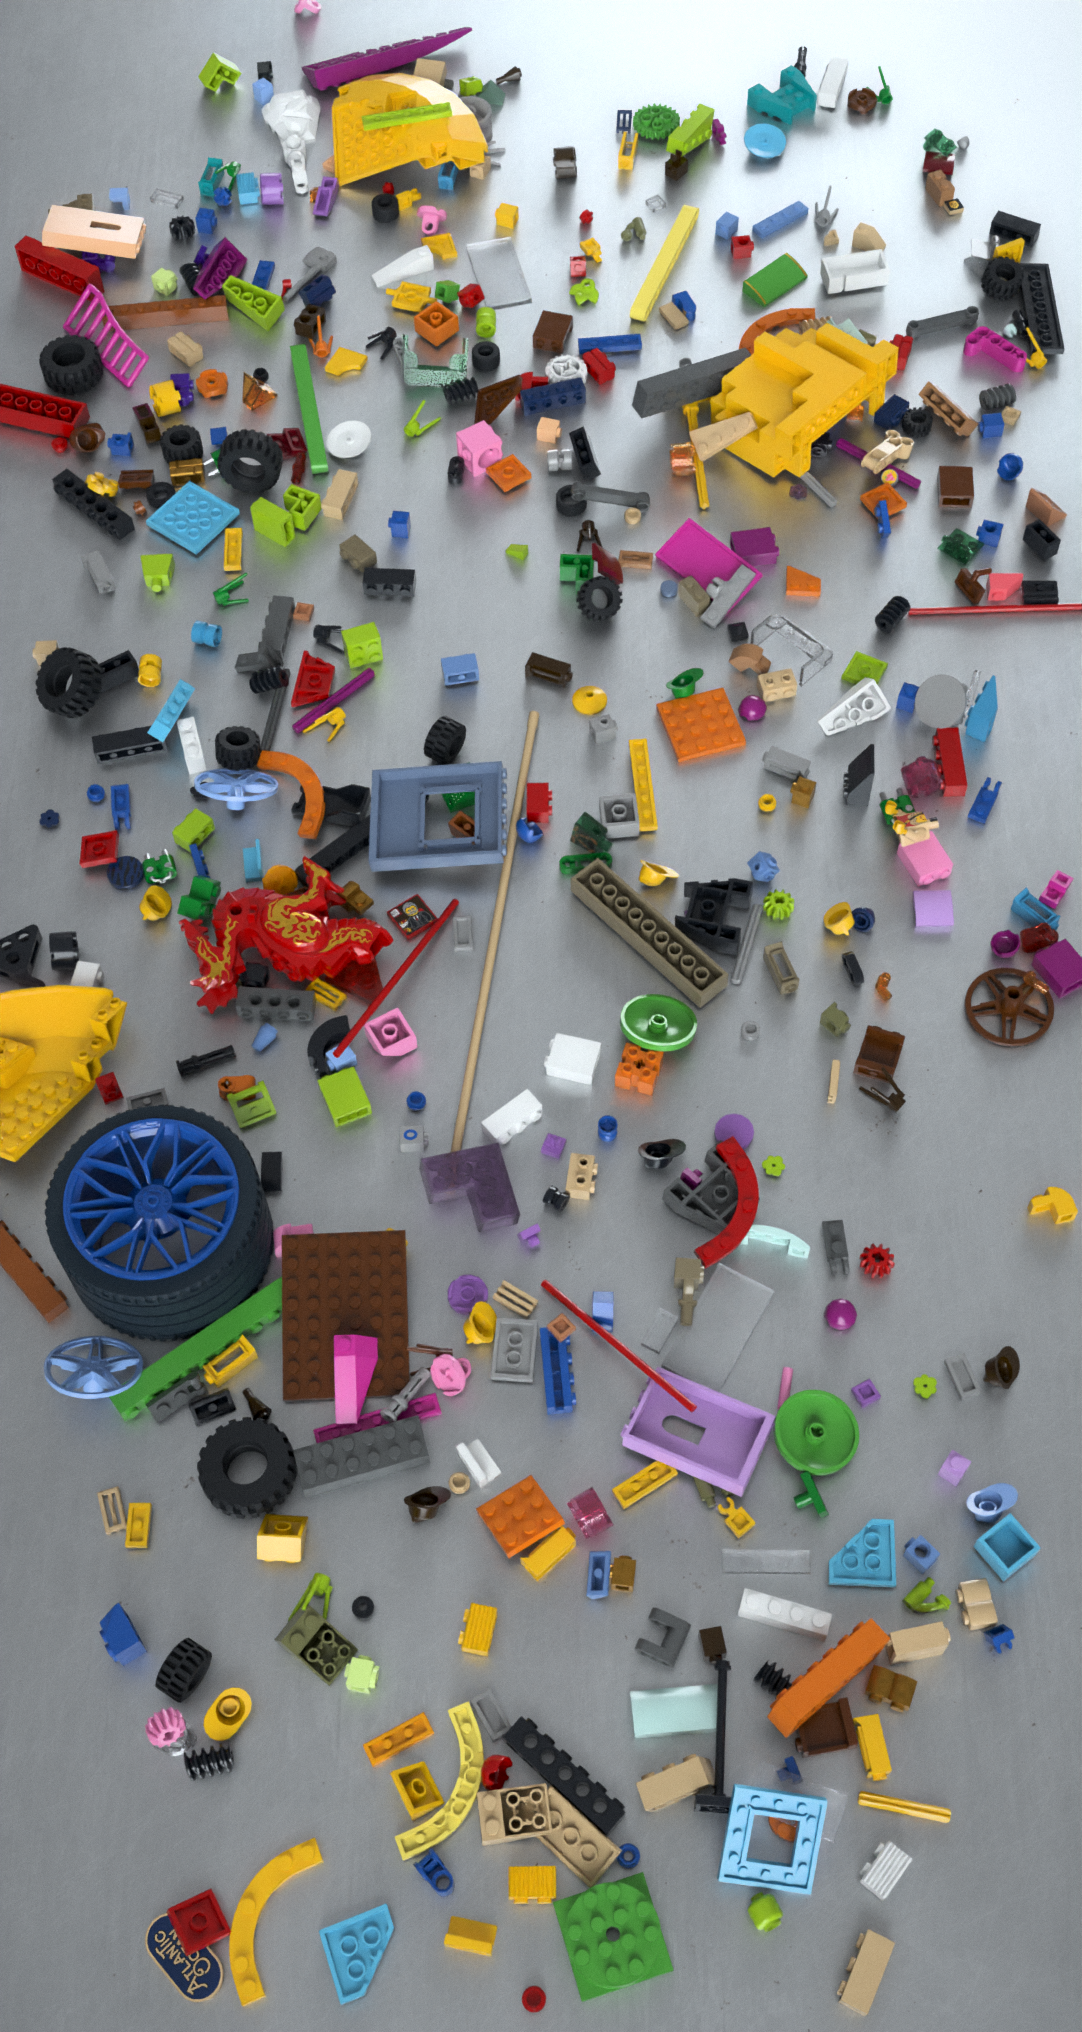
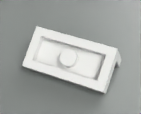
(478, 1462)

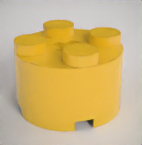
(165, 398)

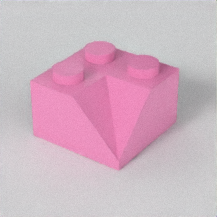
(390, 1034)

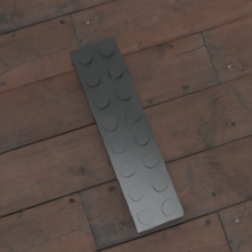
(685, 384)

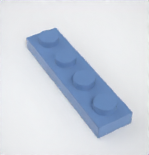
(780, 219)

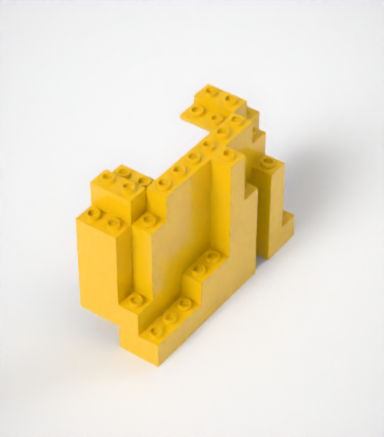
(799, 391)

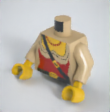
(910, 826)

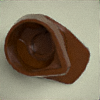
(87, 437)

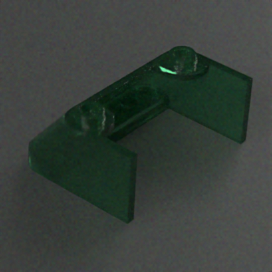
(433, 375)

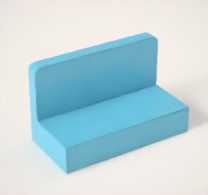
(253, 863)

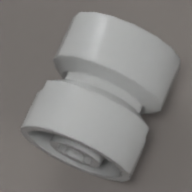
(553, 459)

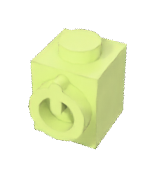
(164, 281)
(361, 1674)

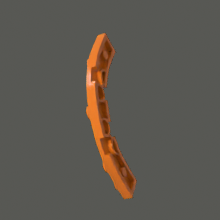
(778, 318)
(311, 785)

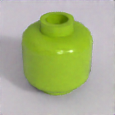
(765, 1912)

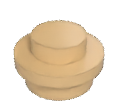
(459, 1483)

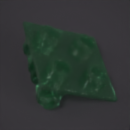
(939, 141)
(960, 546)

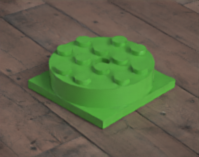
(609, 1965)

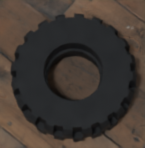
(226, 1446)

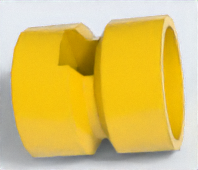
(150, 670)

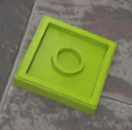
(864, 666)

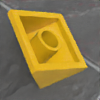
(417, 1789)

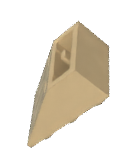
(513, 1814)

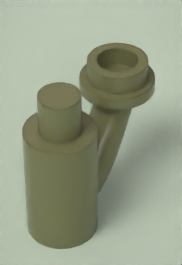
(638, 226)
(707, 1492)

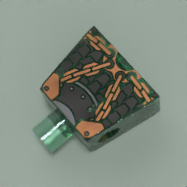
(590, 834)

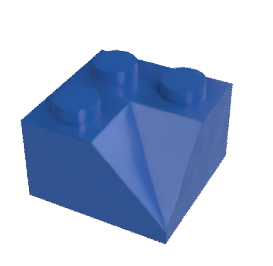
(122, 1638)

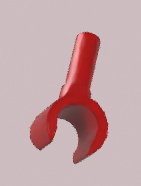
(286, 285)

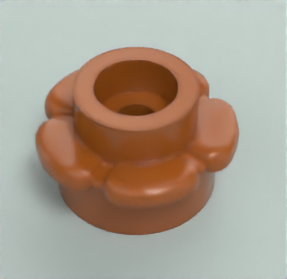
(139, 508)

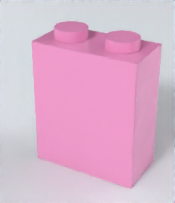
(925, 860)

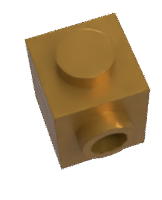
(803, 792)
(623, 1573)

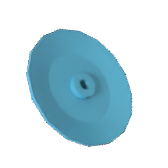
(765, 140)

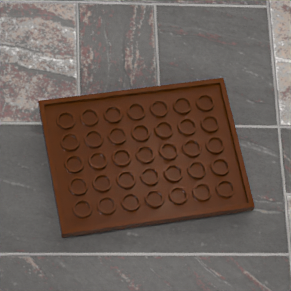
(343, 1288)

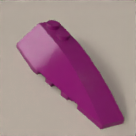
(220, 264)

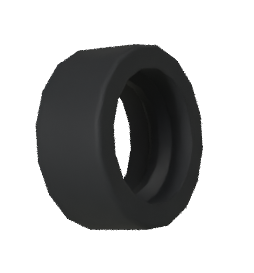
(569, 509)

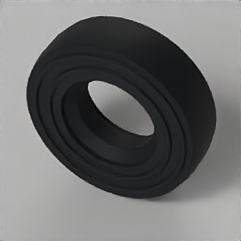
(157, 488)

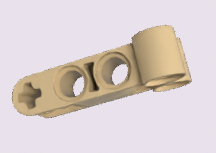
(888, 451)

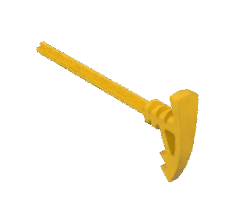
(691, 411)

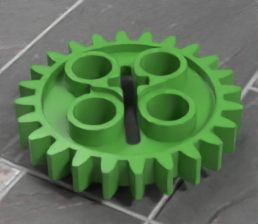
(656, 121)

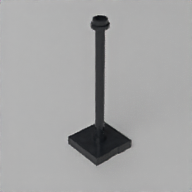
(718, 1801)

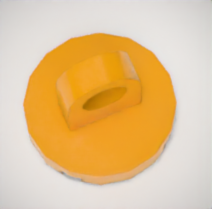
(280, 879)

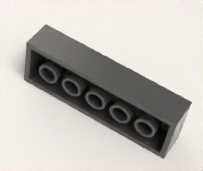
(361, 1456)

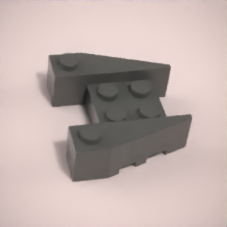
(711, 1201)

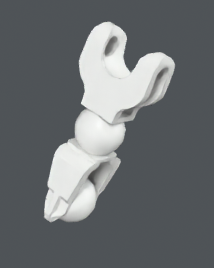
(295, 155)

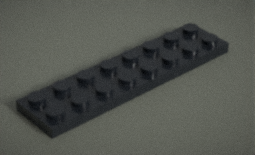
(1041, 308)

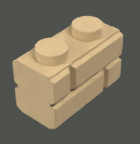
(185, 348)

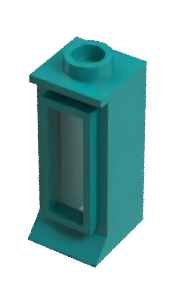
(210, 181)

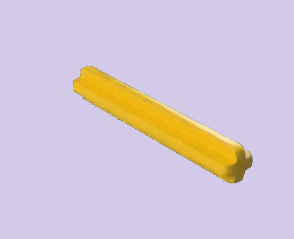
(904, 1806)

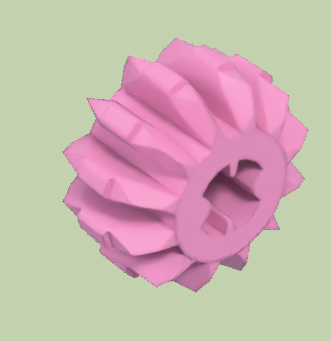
(165, 1727)

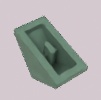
(492, 93)

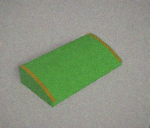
(774, 280)

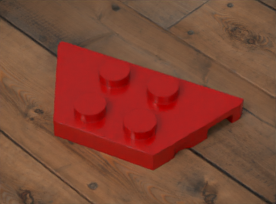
(313, 681)

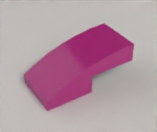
(1056, 889)

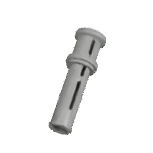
(400, 1401)

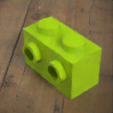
(193, 829)

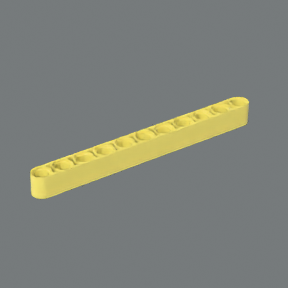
(664, 263)

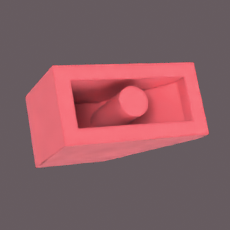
(1003, 585)

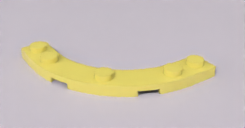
(463, 1796)

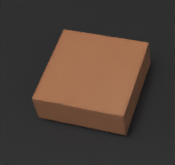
(303, 611)
(561, 1327)

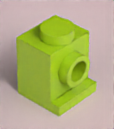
(470, 86)

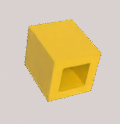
(507, 215)

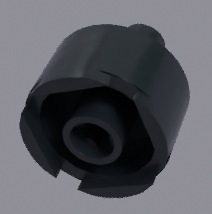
(63, 950)

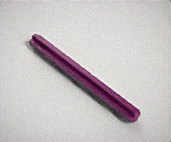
(860, 453)
(333, 700)

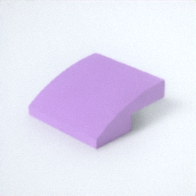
(933, 908)

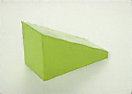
(518, 551)

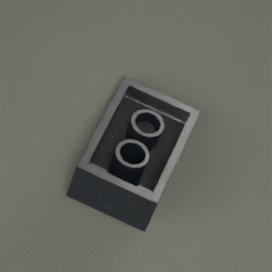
(859, 778)

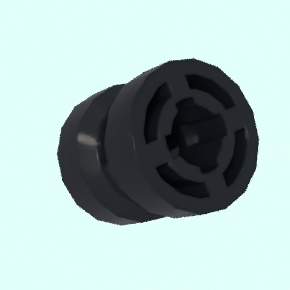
(556, 1198)

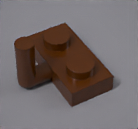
(969, 585)

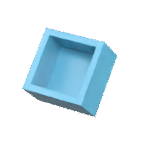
(1007, 1547)

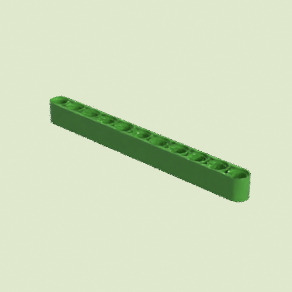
(309, 409)

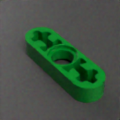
(571, 859)

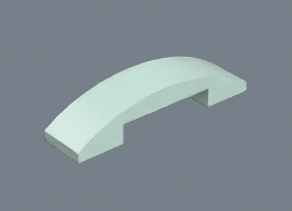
(778, 1236)

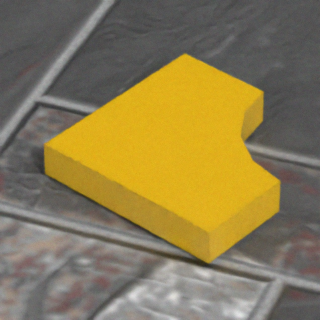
(441, 245)
(345, 360)

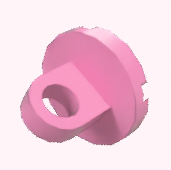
(311, 5)
(431, 216)
(449, 1375)

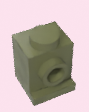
(835, 1020)

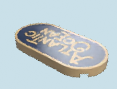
(194, 1976)

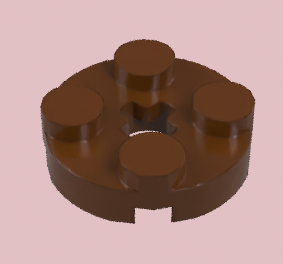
(862, 100)

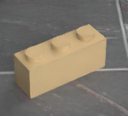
(340, 494)
(865, 1972)

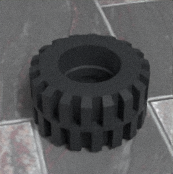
(1000, 288)
(181, 443)
(613, 598)
(444, 740)
(237, 748)
(183, 1670)

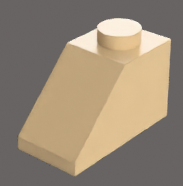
(867, 238)

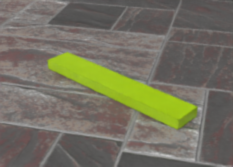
(407, 116)

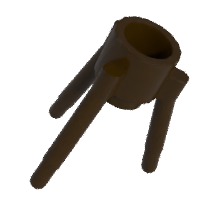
(588, 530)
(894, 1101)

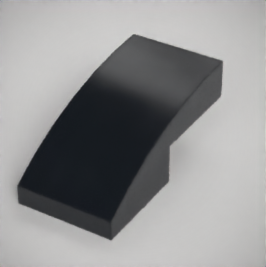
(271, 1171)

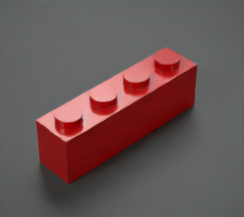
(950, 761)

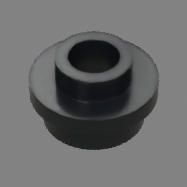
(261, 374)
(363, 1614)

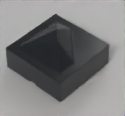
(738, 631)

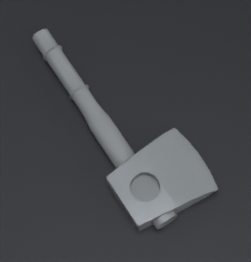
(319, 260)

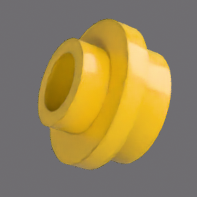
(767, 798)

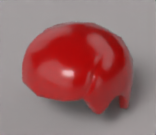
(494, 1772)

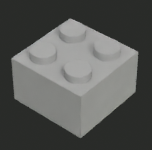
(619, 815)

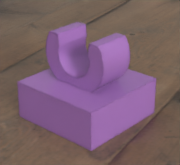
(553, 1145)
(529, 1234)

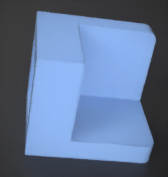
(120, 195)

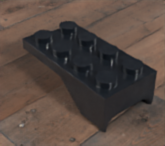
(342, 805)

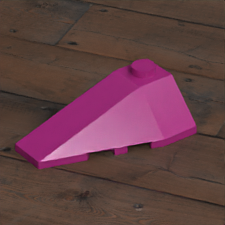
(353, 1369)

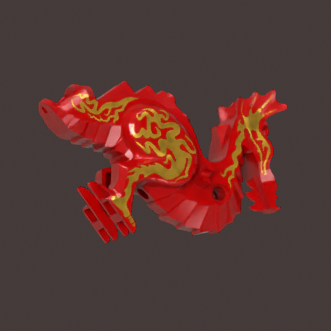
(286, 930)

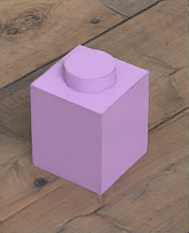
(954, 1468)

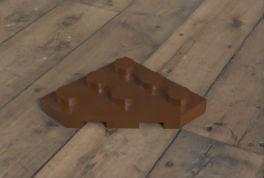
(495, 398)

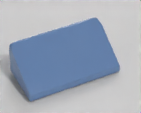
(598, 1574)

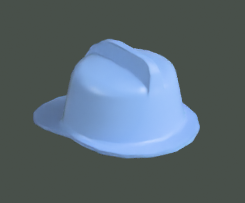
(992, 1501)

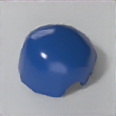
(1010, 466)
(528, 831)

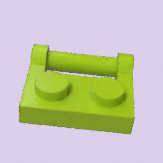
(254, 1110)

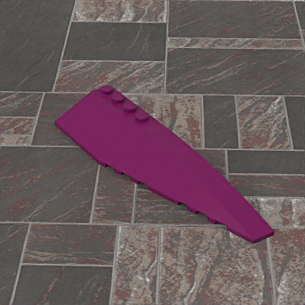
(361, 64)

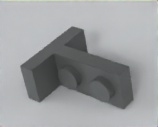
(264, 658)

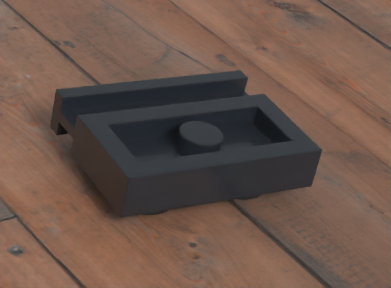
(1040, 592)

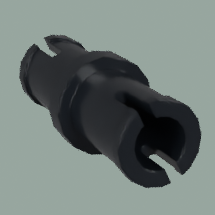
(1020, 323)

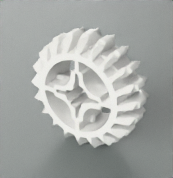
(565, 368)

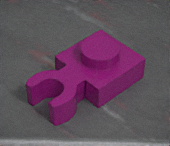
(718, 131)

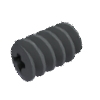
(997, 396)

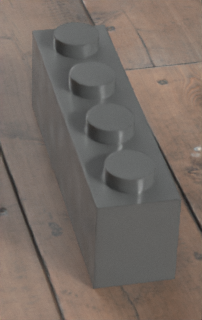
(278, 623)

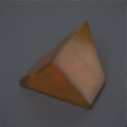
(256, 392)

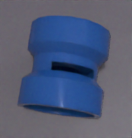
(607, 1124)

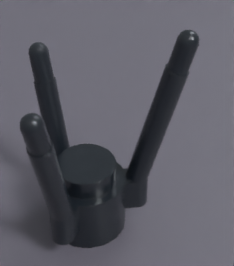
(387, 336)
(323, 632)

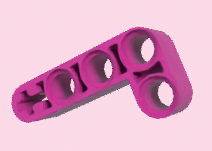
(996, 347)

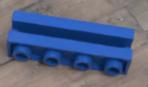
(556, 1373)

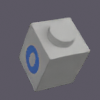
(413, 1139)

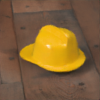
(655, 874)
(155, 903)
(839, 918)
(481, 1324)
(227, 1713)

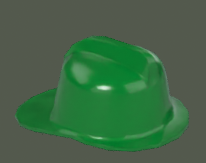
(684, 683)

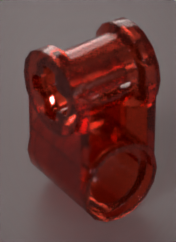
(1036, 937)

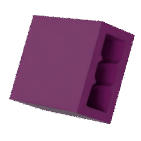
(755, 546)
(1059, 967)

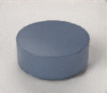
(668, 588)

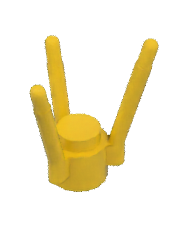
(1037, 358)
(336, 716)

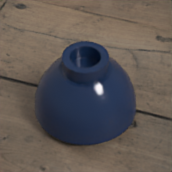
(864, 919)

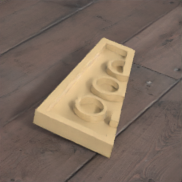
(720, 435)

